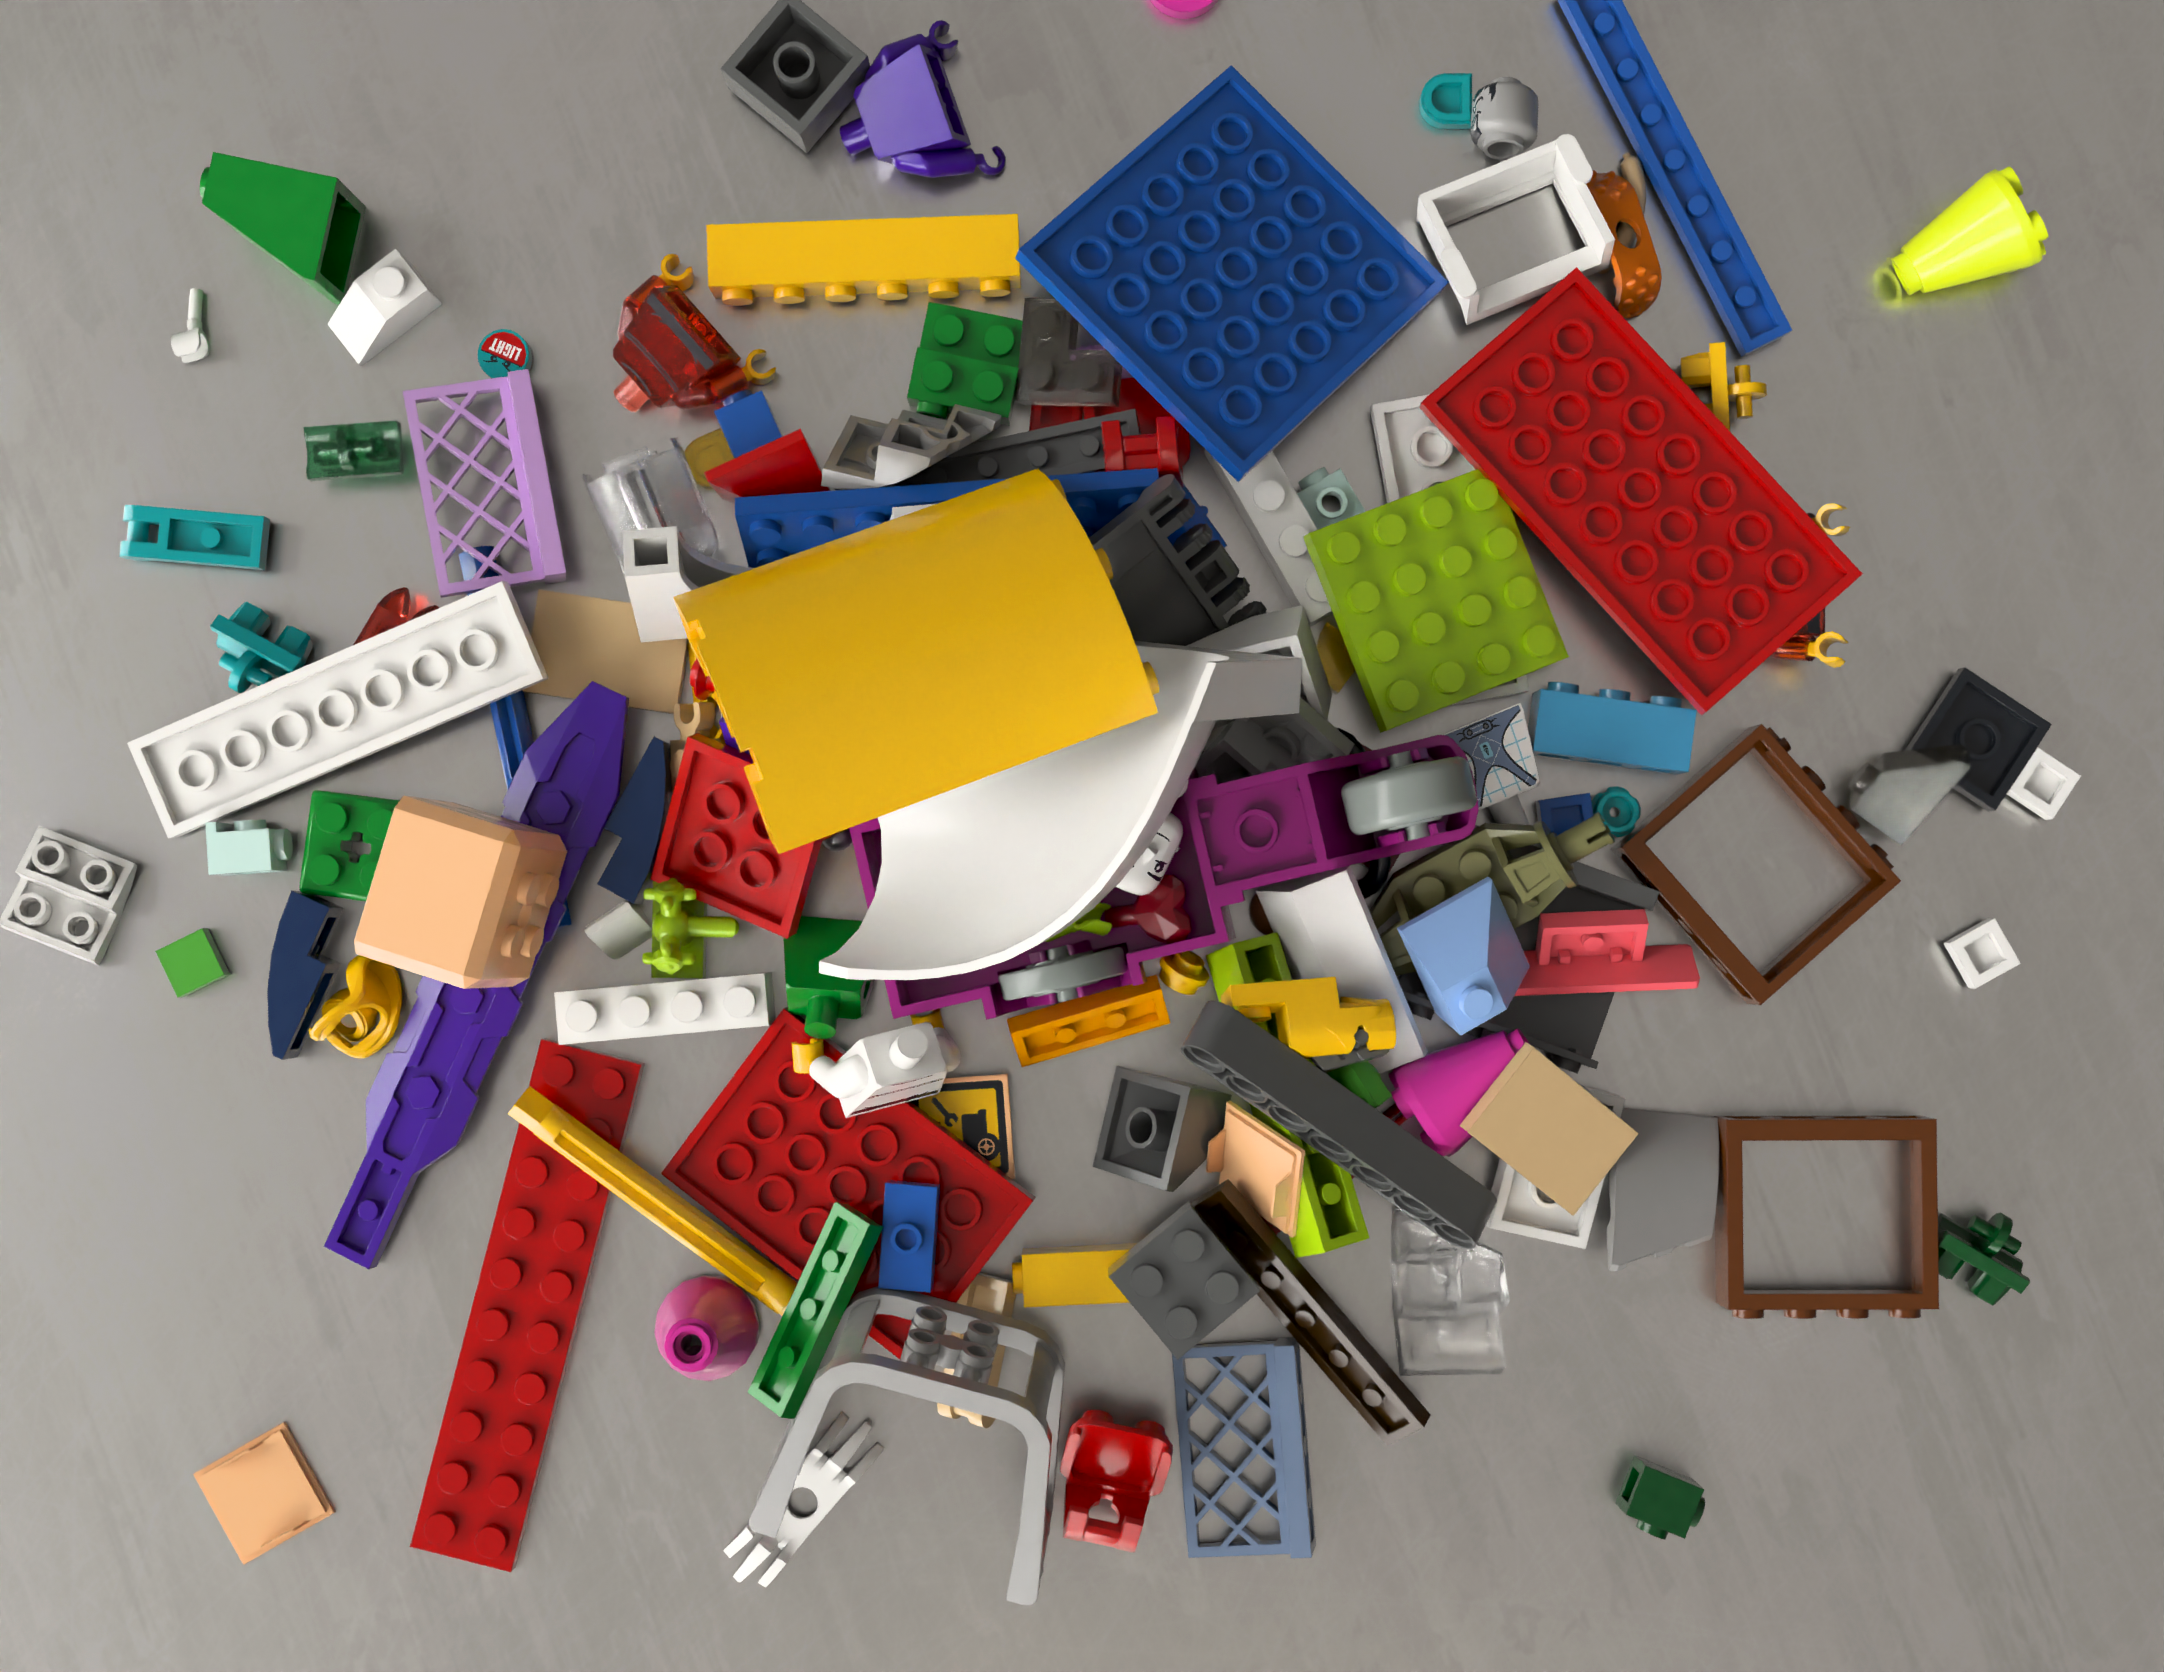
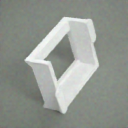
(1552, 163)

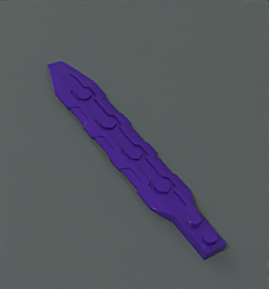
(452, 1033)

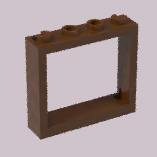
(1833, 822)
(1847, 1303)

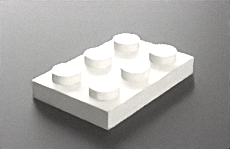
(1531, 1213)

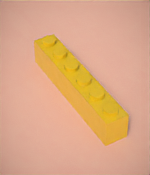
(863, 258)

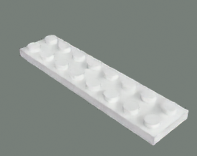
(338, 710)

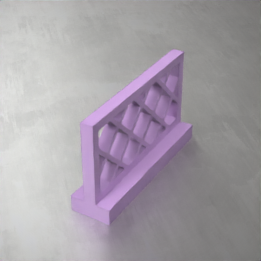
(530, 474)

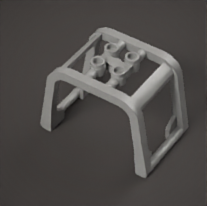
(1034, 1415)

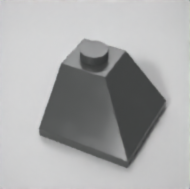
(1158, 1128)

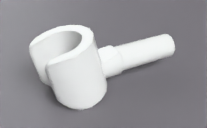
(192, 344)

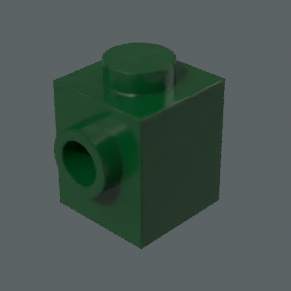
(1660, 1499)

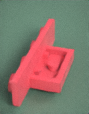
(1603, 955)

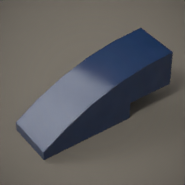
(640, 824)
(299, 971)

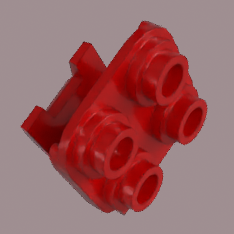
(1162, 438)
(1116, 1466)

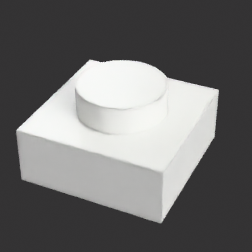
(2043, 784)
(1981, 953)

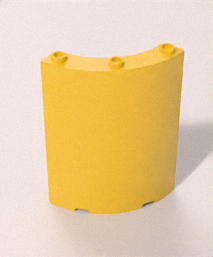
(917, 656)

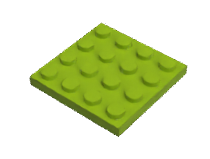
(1435, 598)

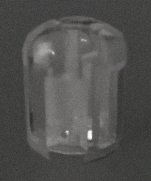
(670, 490)

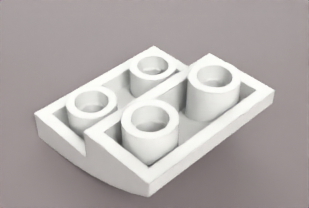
(69, 895)

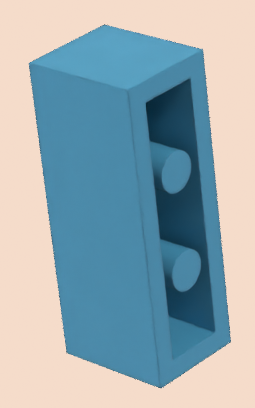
(1611, 729)

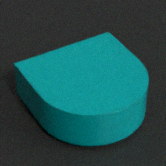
(1447, 101)

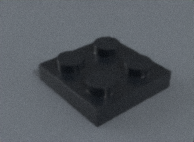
(1993, 729)

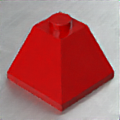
(772, 469)

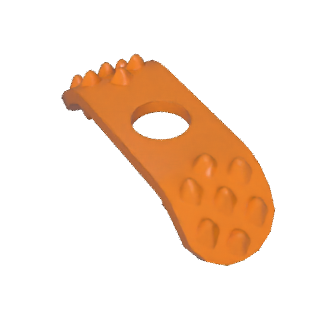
(1635, 268)

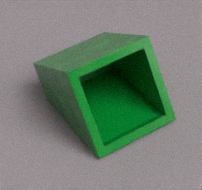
(291, 215)

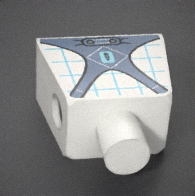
(1500, 762)

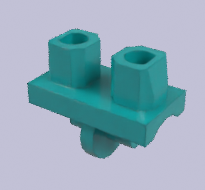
(252, 657)

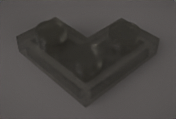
(1052, 367)

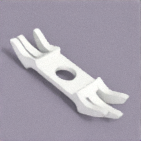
(828, 1483)

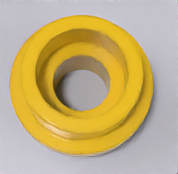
(1183, 972)

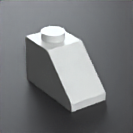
(382, 307)

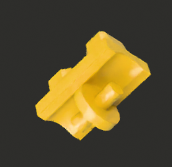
(1711, 370)

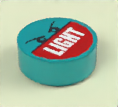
(504, 352)

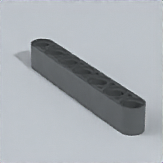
(1339, 1124)

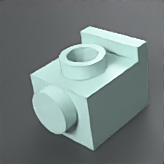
(1321, 484)
(247, 849)

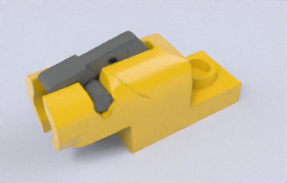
(1315, 1022)

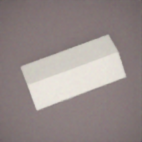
(1332, 934)

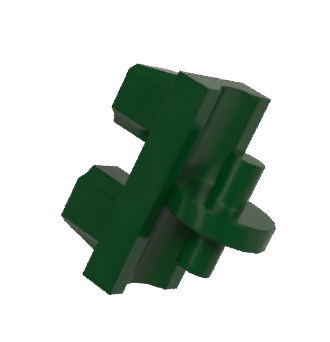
(1996, 1268)

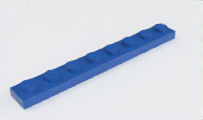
(1678, 172)

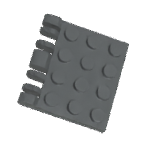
(1154, 586)

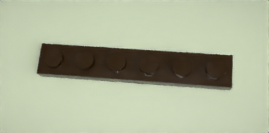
(1313, 1317)

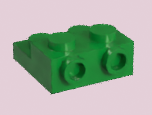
(965, 362)

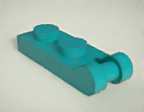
(196, 537)

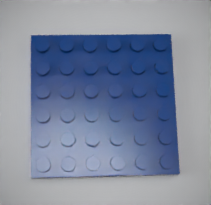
(1232, 272)

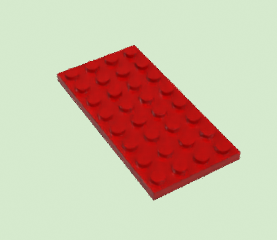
(1640, 491)

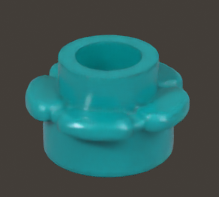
(1628, 809)

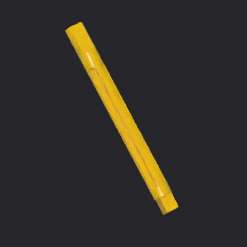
(654, 1200)

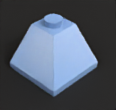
(1467, 956)

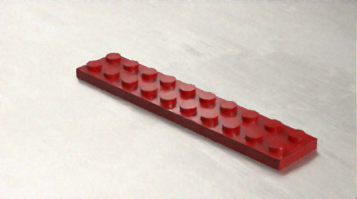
(523, 1319)

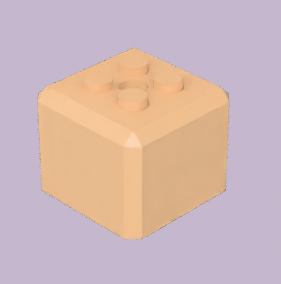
(460, 894)

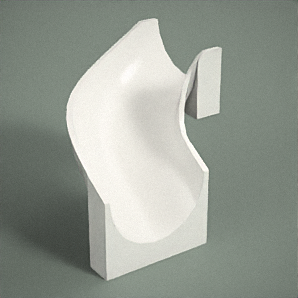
(1045, 841)

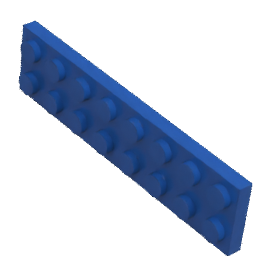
(795, 522)

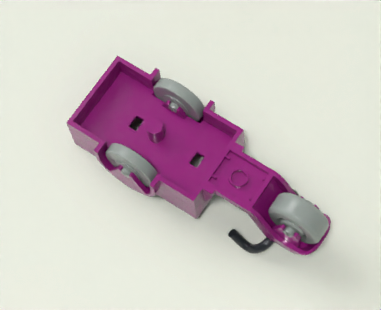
(1231, 841)

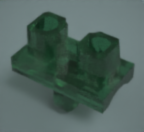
(354, 450)

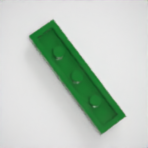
(815, 1310)

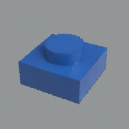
(1564, 811)

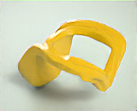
(372, 986)

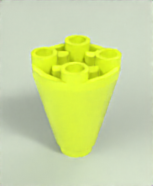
(1974, 238)

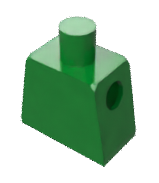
(820, 995)

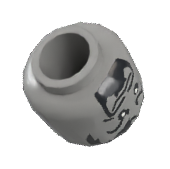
(1504, 118)

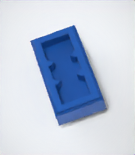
(909, 1236)

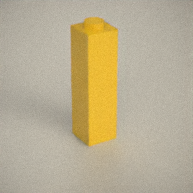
(1068, 1275)

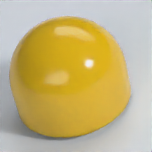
(364, 1017)

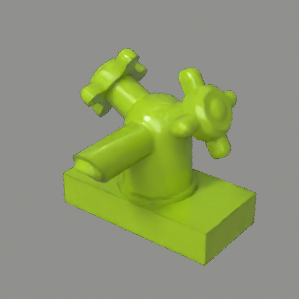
(681, 931)

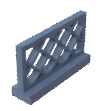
(1289, 1448)

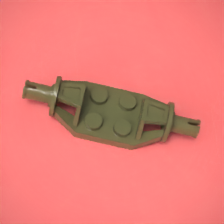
(1523, 883)

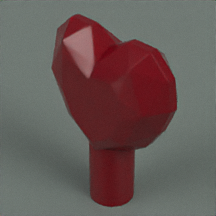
(1156, 913)

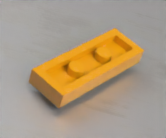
(1088, 1021)

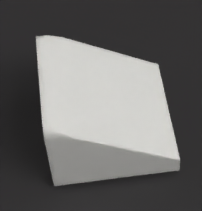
(620, 930)

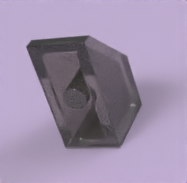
(1906, 787)

